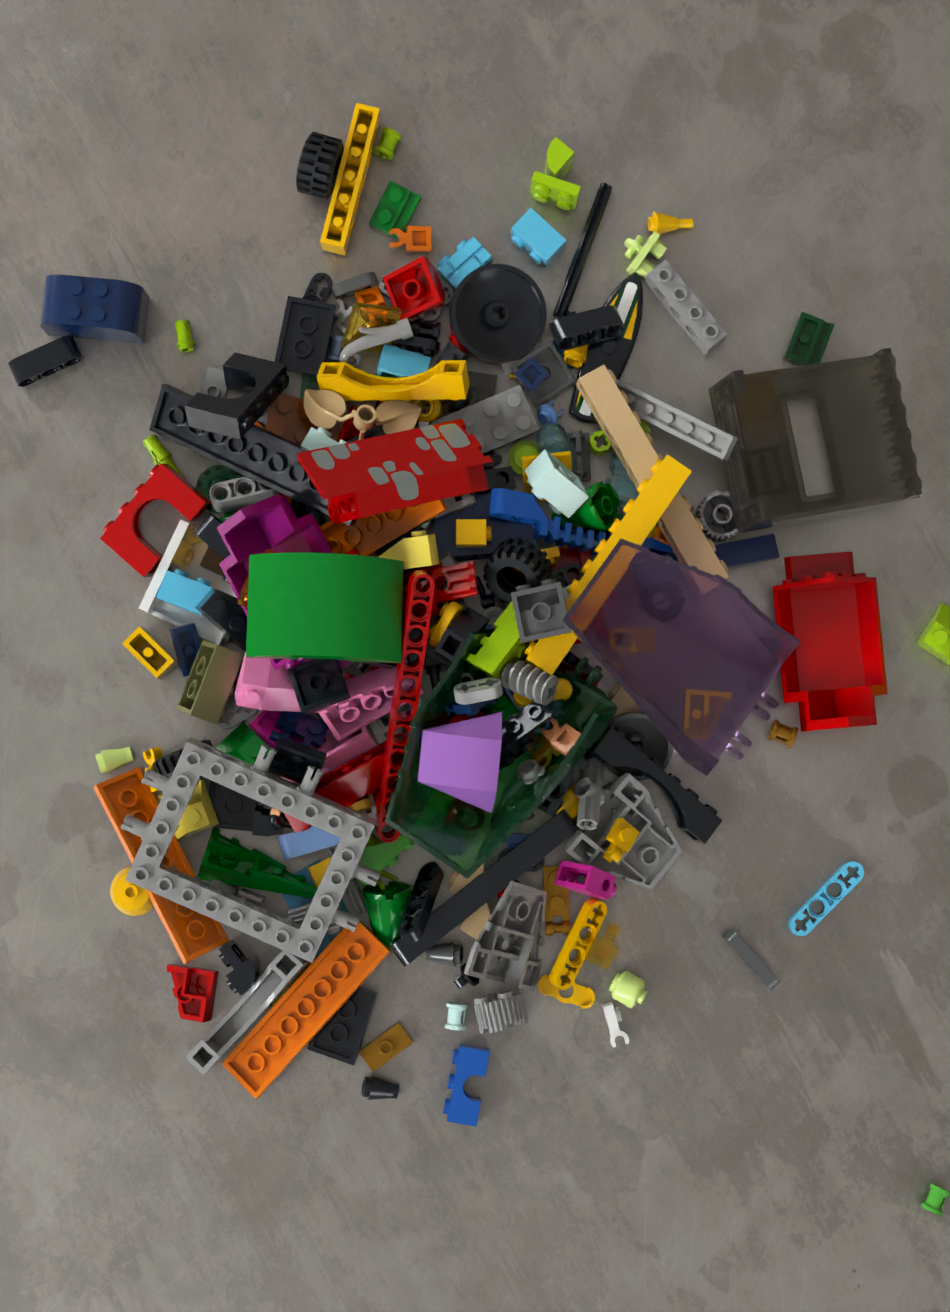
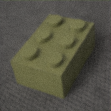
(210, 682)

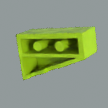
(501, 647)

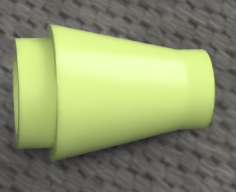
(112, 759)

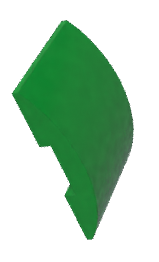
(324, 607)

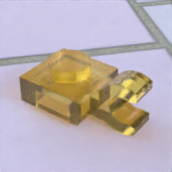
(185, 553)
(603, 949)

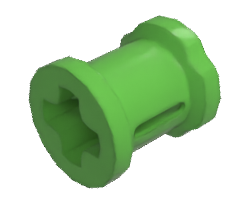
(936, 1199)

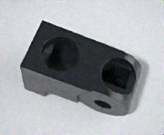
(500, 478)

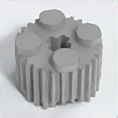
(707, 511)
(500, 1012)

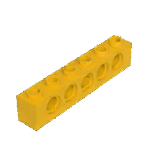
(350, 179)

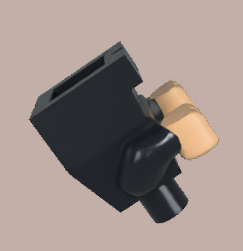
(269, 821)

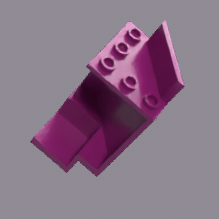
(274, 527)

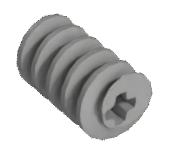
(529, 682)

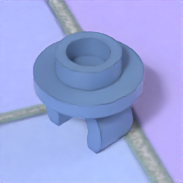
(547, 414)

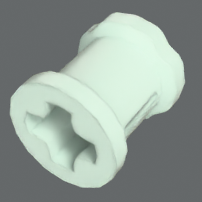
(456, 1015)

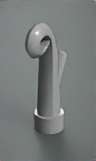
(375, 337)

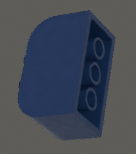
(94, 309)
(500, 530)

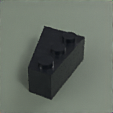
(226, 615)

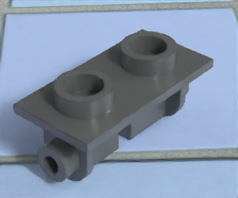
(580, 454)

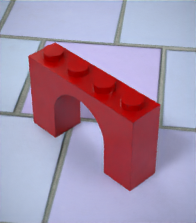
(125, 534)

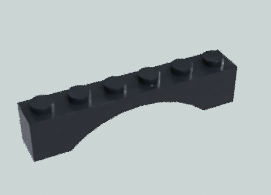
(692, 816)

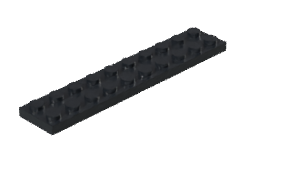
(257, 455)

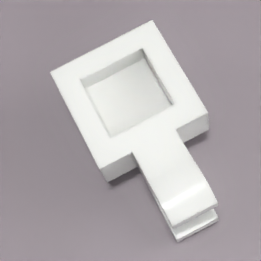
(612, 1018)

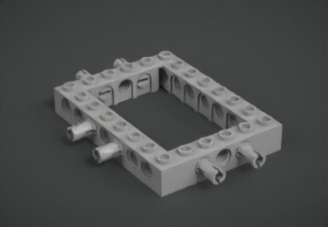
(259, 784)

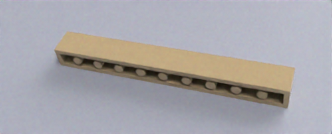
(638, 457)

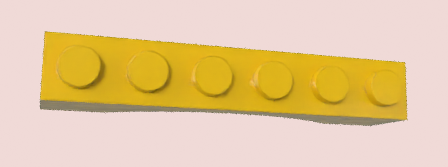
(442, 382)

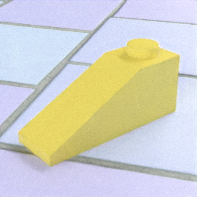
(415, 551)

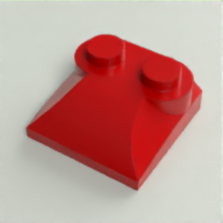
(415, 288)

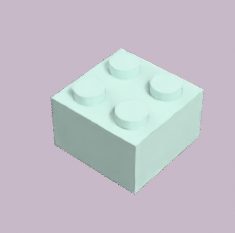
(556, 484)

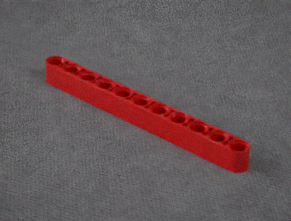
(403, 695)

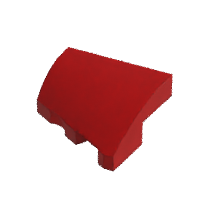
(194, 991)

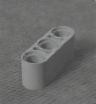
(234, 498)

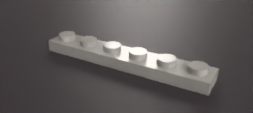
(679, 422)

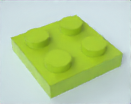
(554, 190)

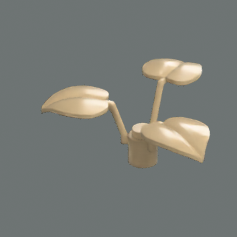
(327, 406)

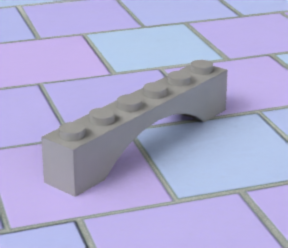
(246, 1011)

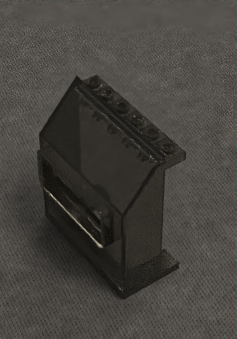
(861, 432)

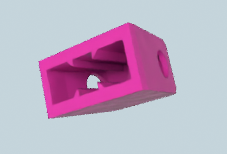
(597, 882)

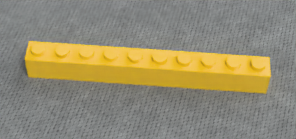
(634, 527)

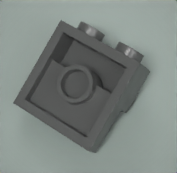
(540, 610)

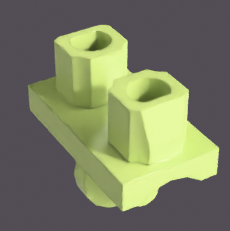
(652, 246)

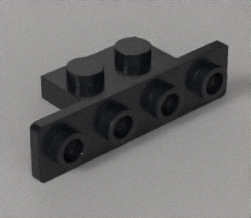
(520, 733)

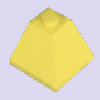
(198, 815)

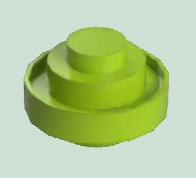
(519, 450)

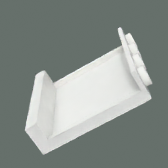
(174, 614)

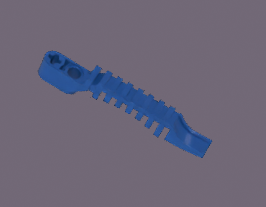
(524, 509)

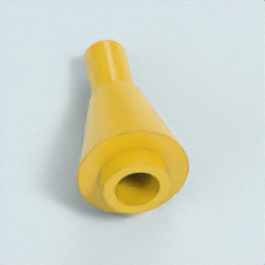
(665, 223)

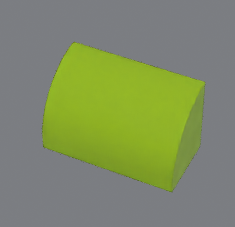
(558, 159)

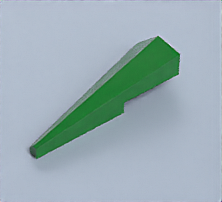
(250, 869)

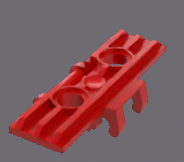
(460, 579)

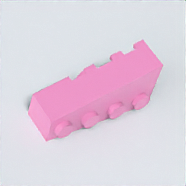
(369, 700)

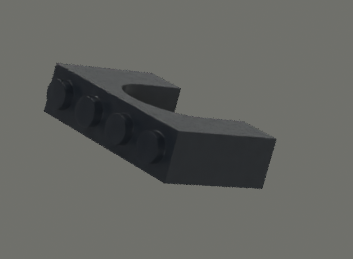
(237, 415)

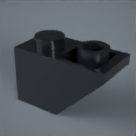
(458, 632)

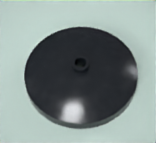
(516, 301)

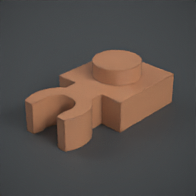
(561, 738)

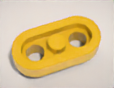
(448, 614)

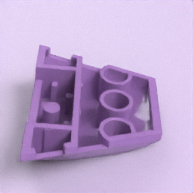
(463, 759)

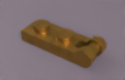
(556, 903)

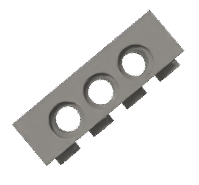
(685, 307)

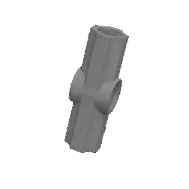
(590, 795)

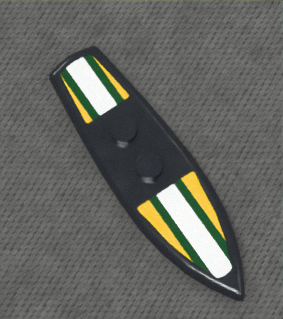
(616, 351)

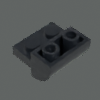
(294, 758)
(245, 970)

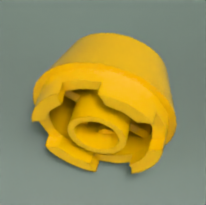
(129, 897)

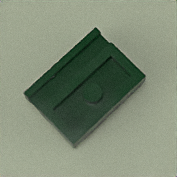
(808, 340)

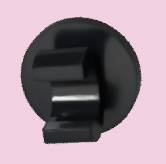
(463, 979)

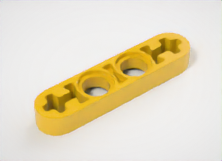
(575, 942)

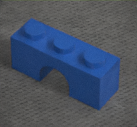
(461, 1106)

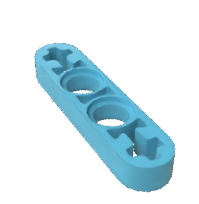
(823, 895)

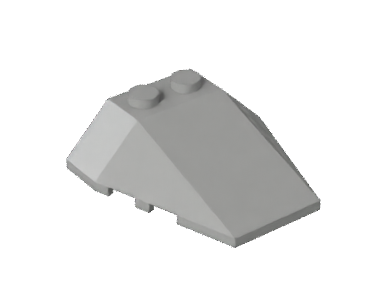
(653, 848)
(511, 939)

